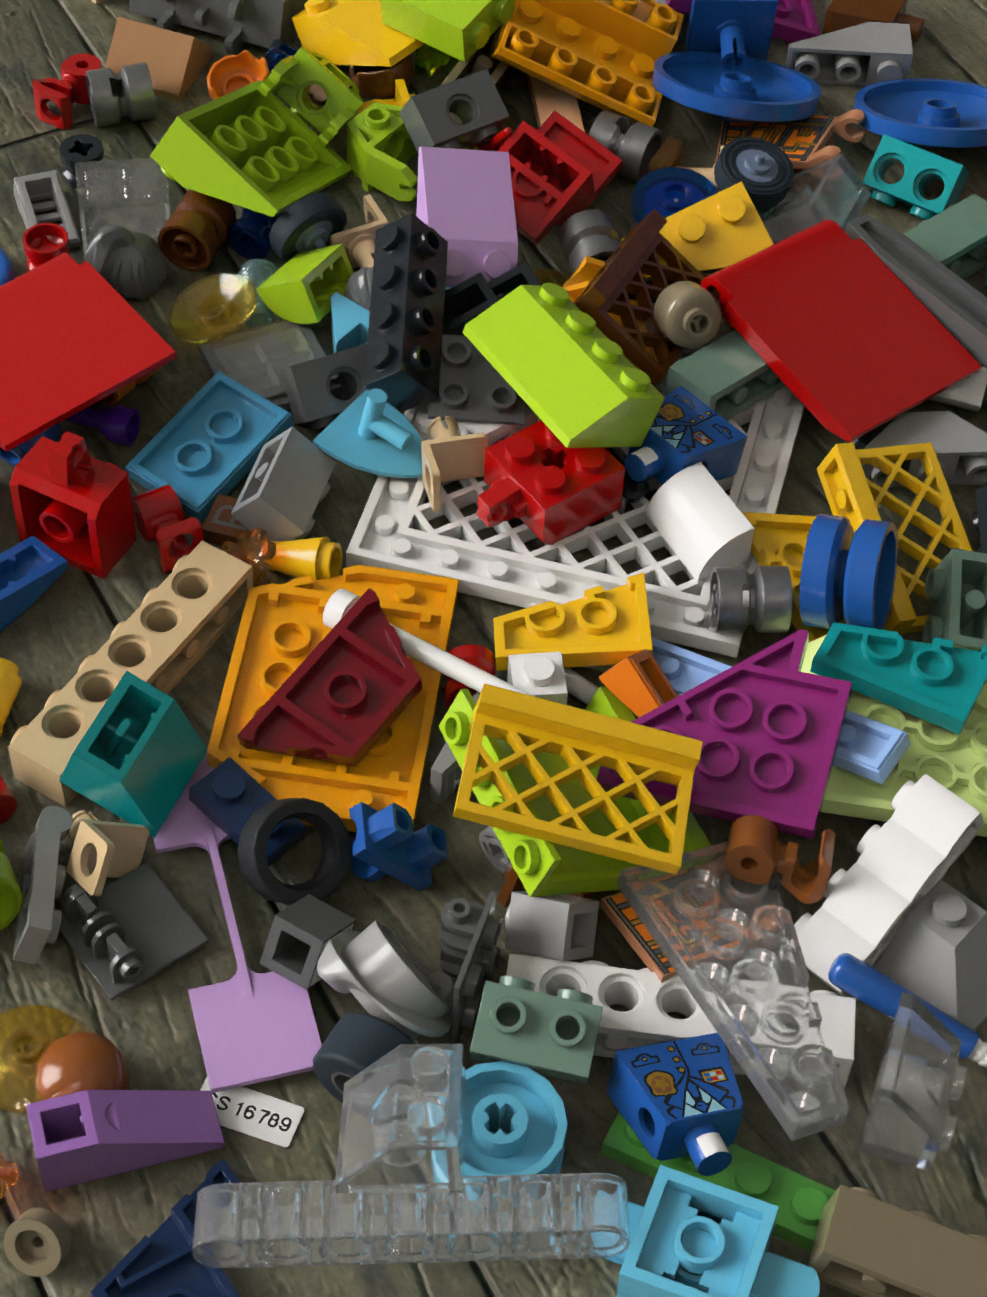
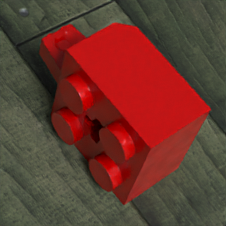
(548, 484)
(74, 504)

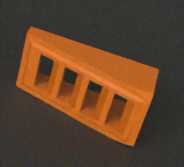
(639, 683)

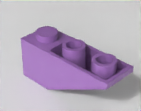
(119, 1131)

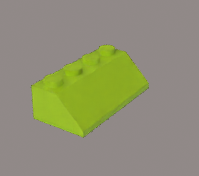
(566, 368)

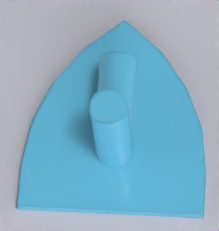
(373, 438)

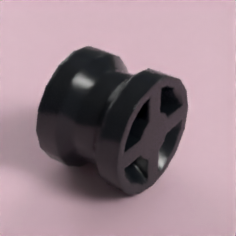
(78, 149)

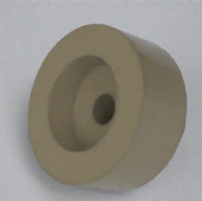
(37, 1242)

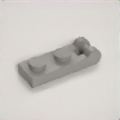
(41, 884)

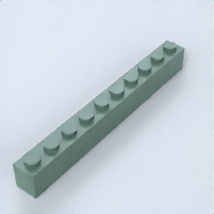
(734, 377)

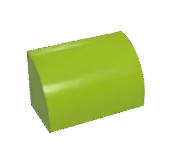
(306, 282)

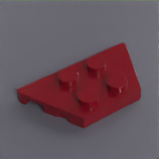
(340, 693)

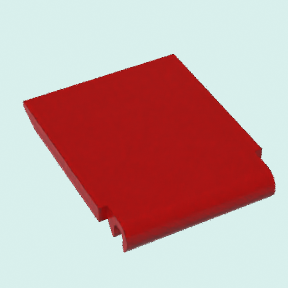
(840, 329)
(66, 346)

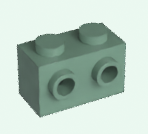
(958, 600)
(537, 1029)

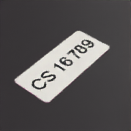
(256, 1114)

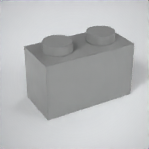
(284, 487)

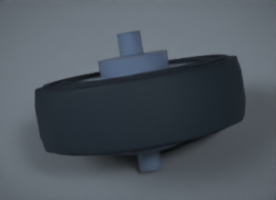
(760, 167)
(307, 225)

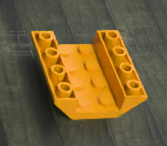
(593, 49)

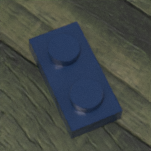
(229, 800)

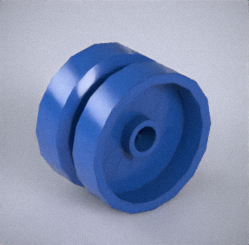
(848, 572)

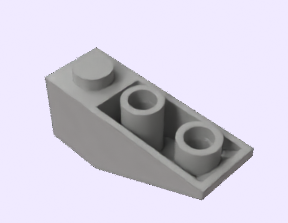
(855, 54)

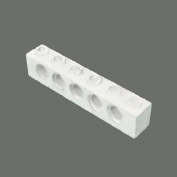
(651, 1000)

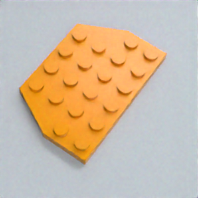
(273, 639)

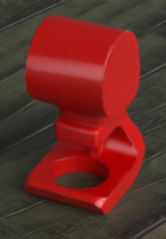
(64, 92)
(161, 517)

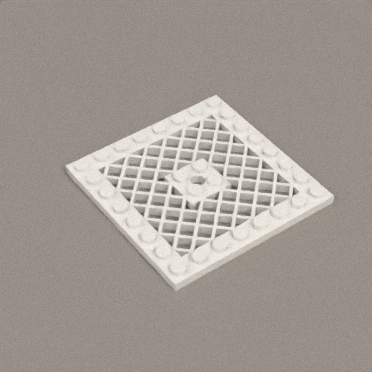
(525, 577)

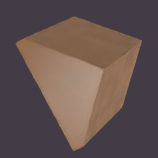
(171, 57)

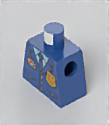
(685, 435)
(680, 1099)

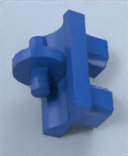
(391, 847)

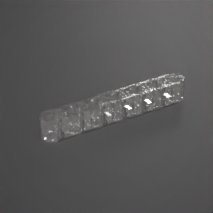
(486, 1222)

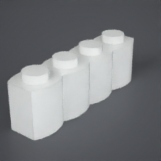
(889, 878)

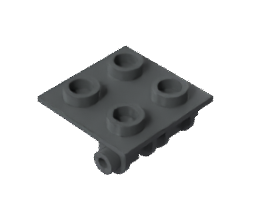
(473, 388)
(128, 930)
(469, 955)

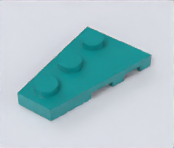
(913, 676)

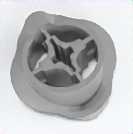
(389, 980)

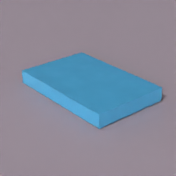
(209, 444)

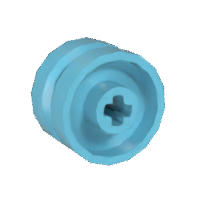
(512, 1122)

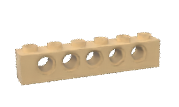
(154, 644)

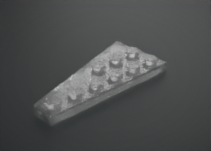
(749, 978)

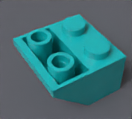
(136, 755)

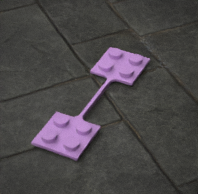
(254, 1022)

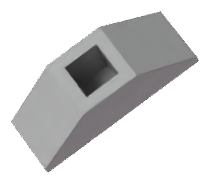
(957, 443)

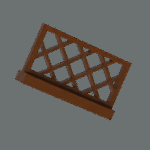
(624, 275)

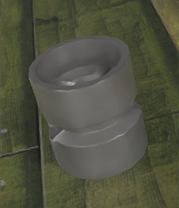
(135, 89)
(632, 143)
(588, 234)
(768, 599)

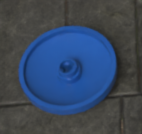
(753, 94)
(926, 111)

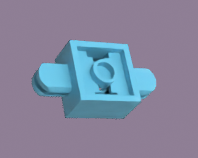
(709, 1234)

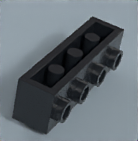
(406, 313)

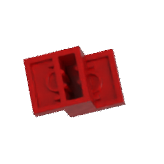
(555, 173)

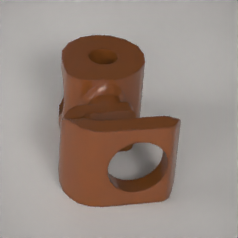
(758, 839)

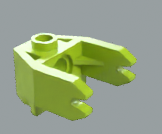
(292, 82)
(379, 148)

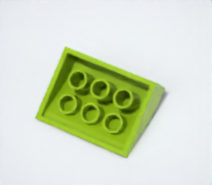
(248, 152)

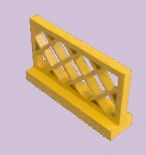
(857, 499)
(584, 743)

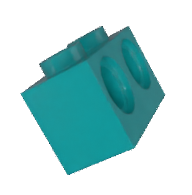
(919, 169)

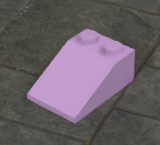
(472, 207)

